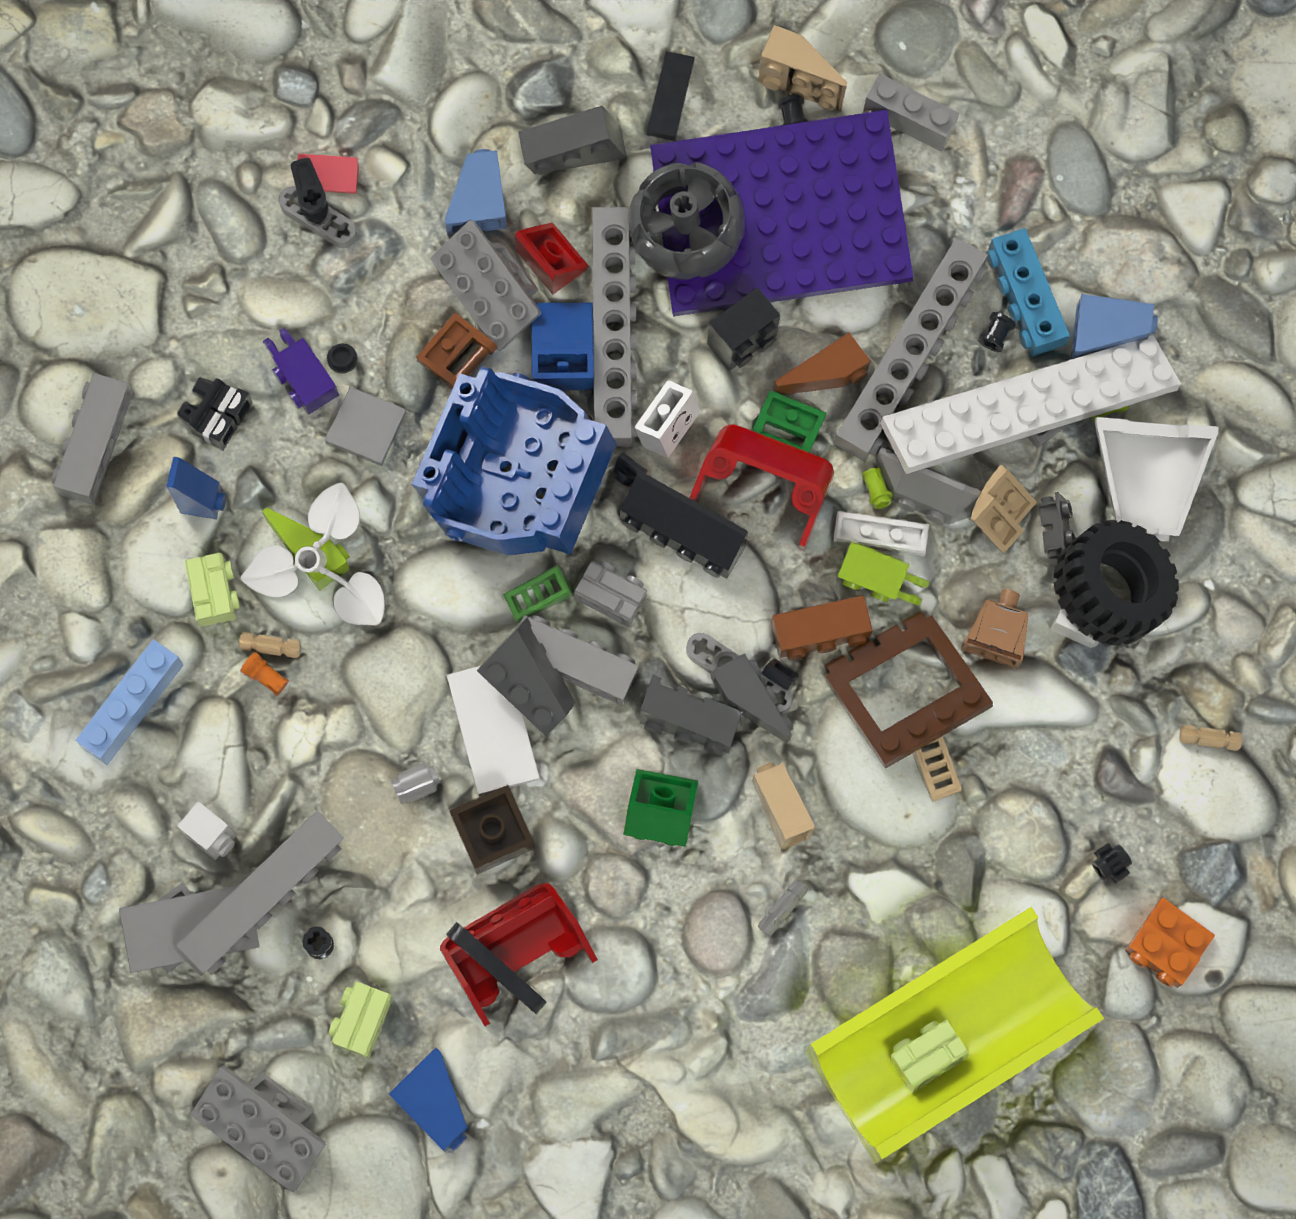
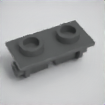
(1057, 514)

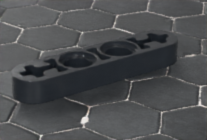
(496, 968)

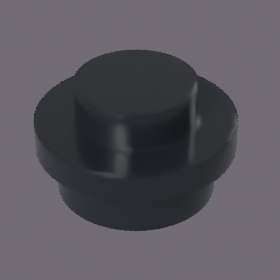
(342, 358)

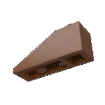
(828, 369)

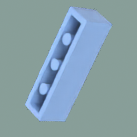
(129, 702)

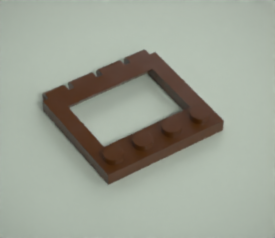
(925, 724)

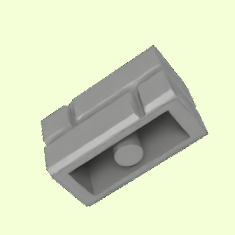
(611, 593)

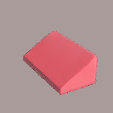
(335, 173)

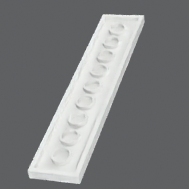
(1029, 404)

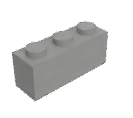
(912, 112)

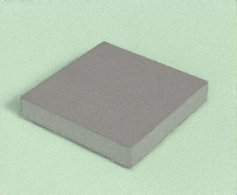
(365, 426)

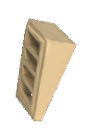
(946, 762)

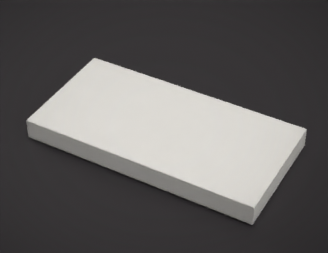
(491, 733)

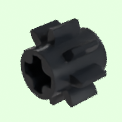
(1111, 863)

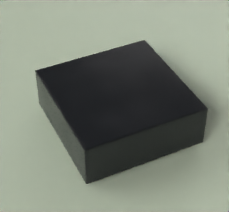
(780, 674)

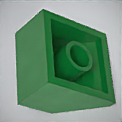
(660, 808)

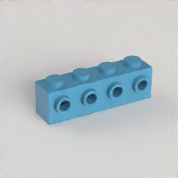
(1027, 292)

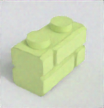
(211, 589)
(360, 1019)
(928, 1055)

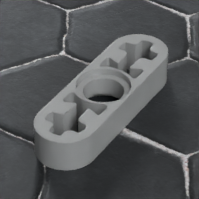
(340, 222)

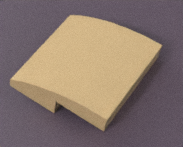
(1002, 508)

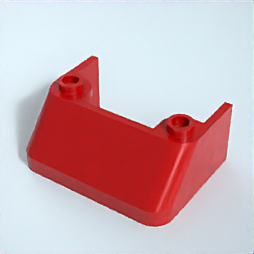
(809, 472)
(516, 936)

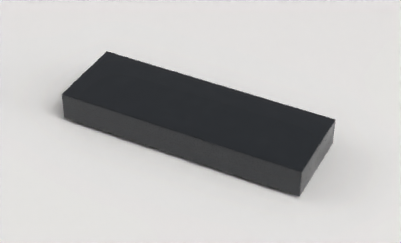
(670, 96)

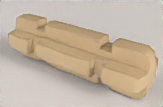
(269, 645)
(1210, 737)

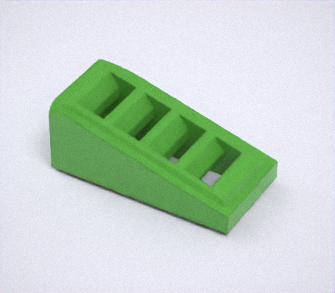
(544, 603)

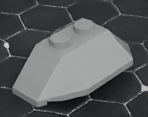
(927, 491)

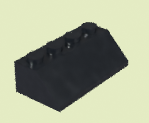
(683, 526)

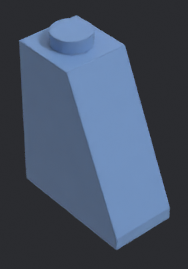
(478, 194)
(1109, 323)

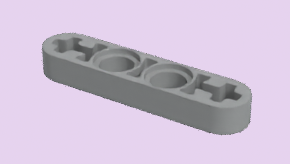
(711, 645)

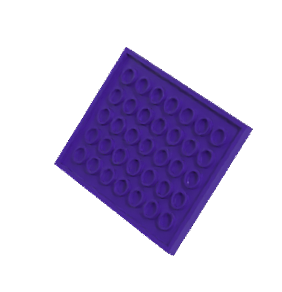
(815, 210)

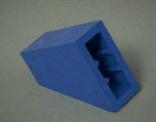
(432, 1102)

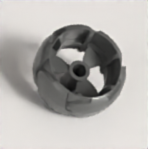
(694, 189)

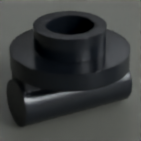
(626, 469)

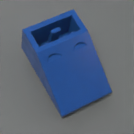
(563, 346)

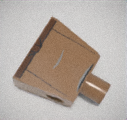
(999, 631)

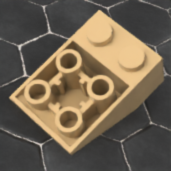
(799, 69)

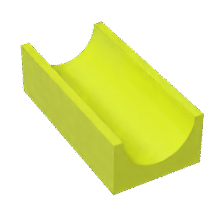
(1001, 1002)

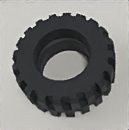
(1141, 564)

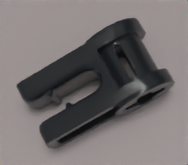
(309, 190)

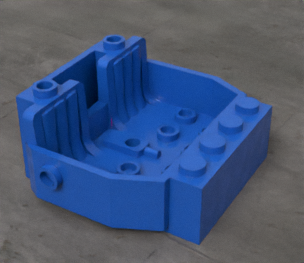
(521, 425)

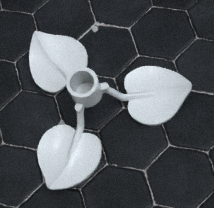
(274, 570)

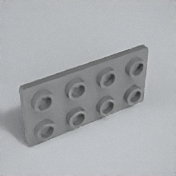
(488, 283)
(261, 1124)

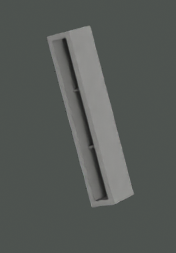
(258, 893)

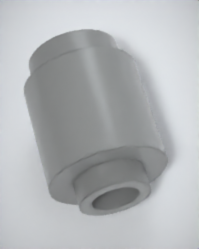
(415, 783)

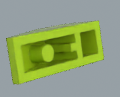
(298, 536)

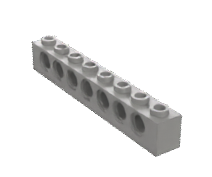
(607, 224)
(959, 259)

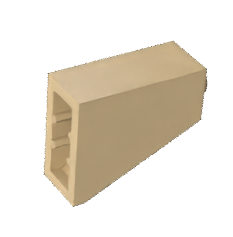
(783, 805)

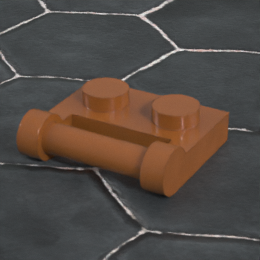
(450, 344)

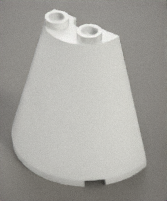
(1153, 470)

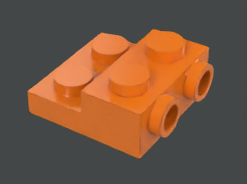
(1169, 944)

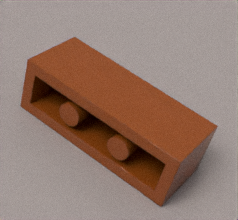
(821, 627)

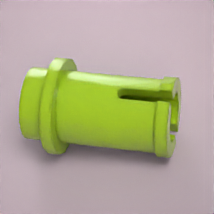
(877, 489)

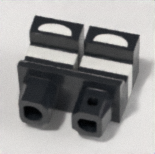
(218, 412)

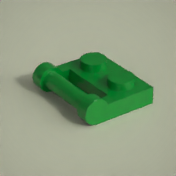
(790, 417)

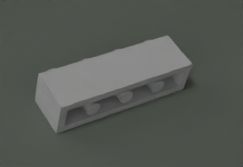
(92, 438)
(586, 663)

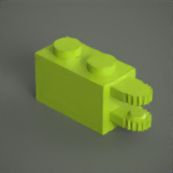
(878, 573)

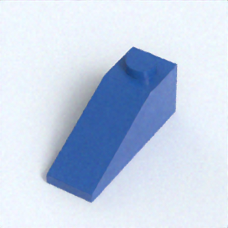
(195, 491)

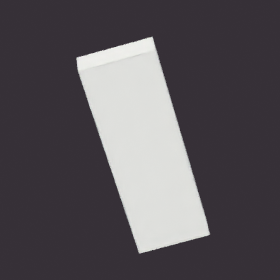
(881, 533)

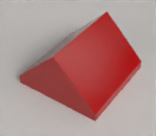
(549, 255)

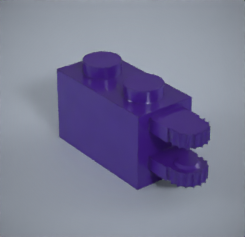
(302, 372)

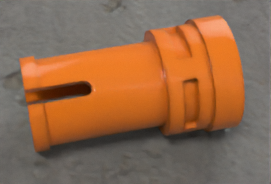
(267, 676)

